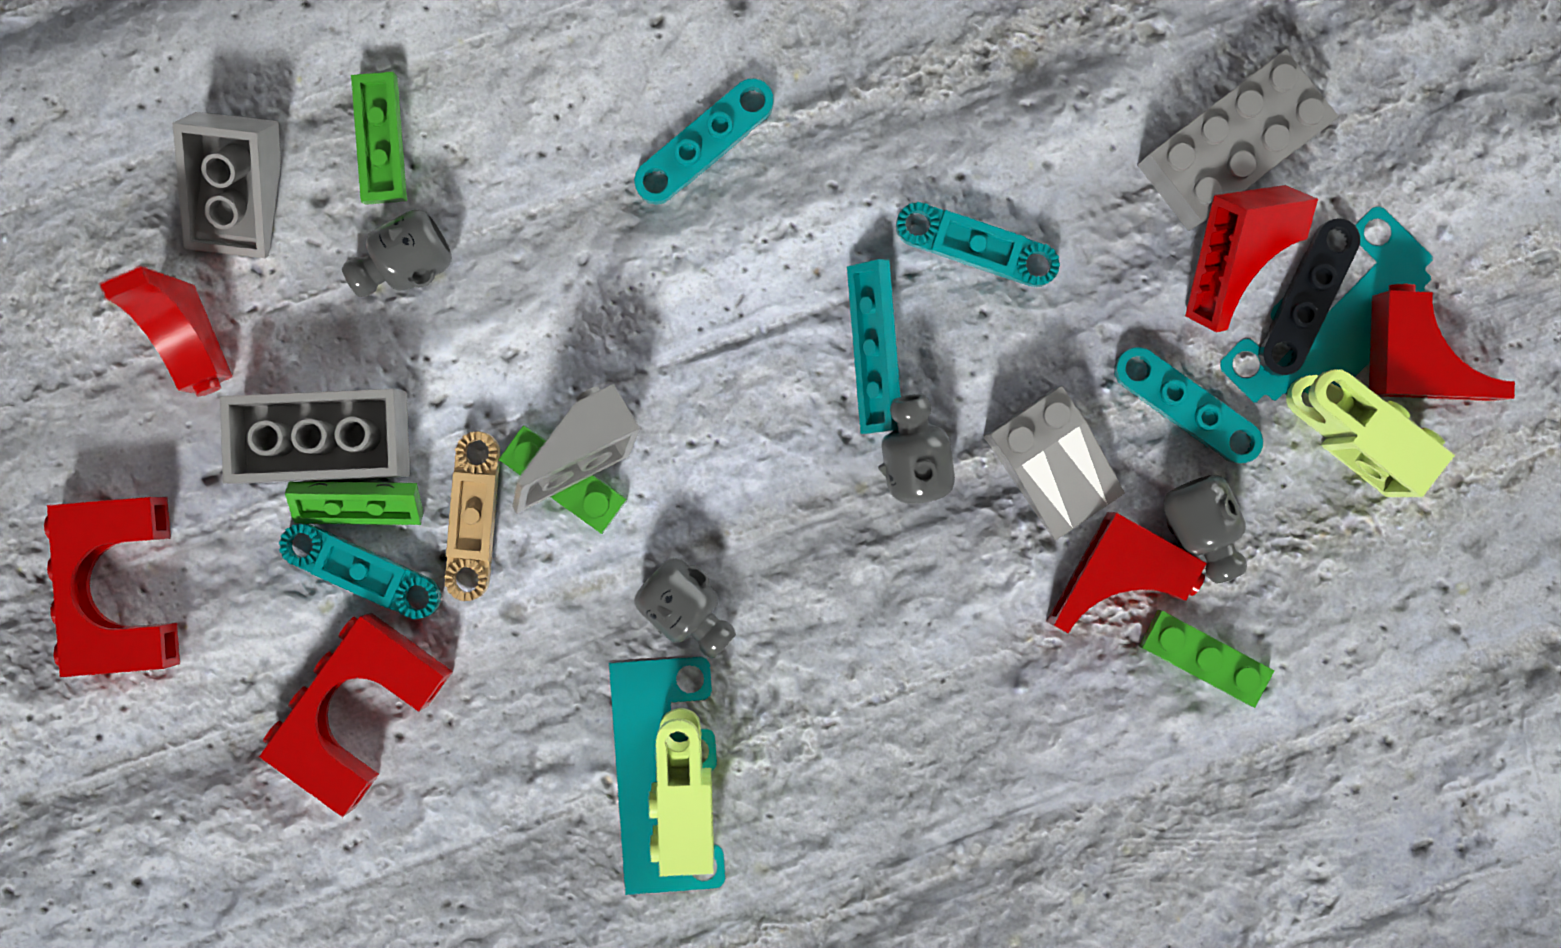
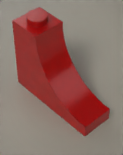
(1239, 240)
(175, 324)
(1413, 357)
(1124, 560)

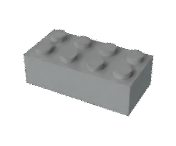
(1238, 139)
(314, 436)

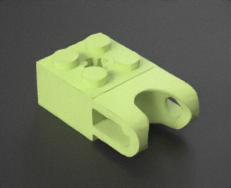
(1370, 434)
(681, 800)

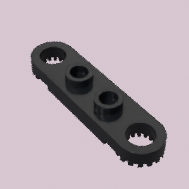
(1309, 297)

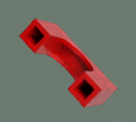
(85, 637)
(304, 743)

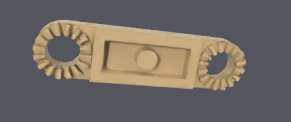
(472, 516)

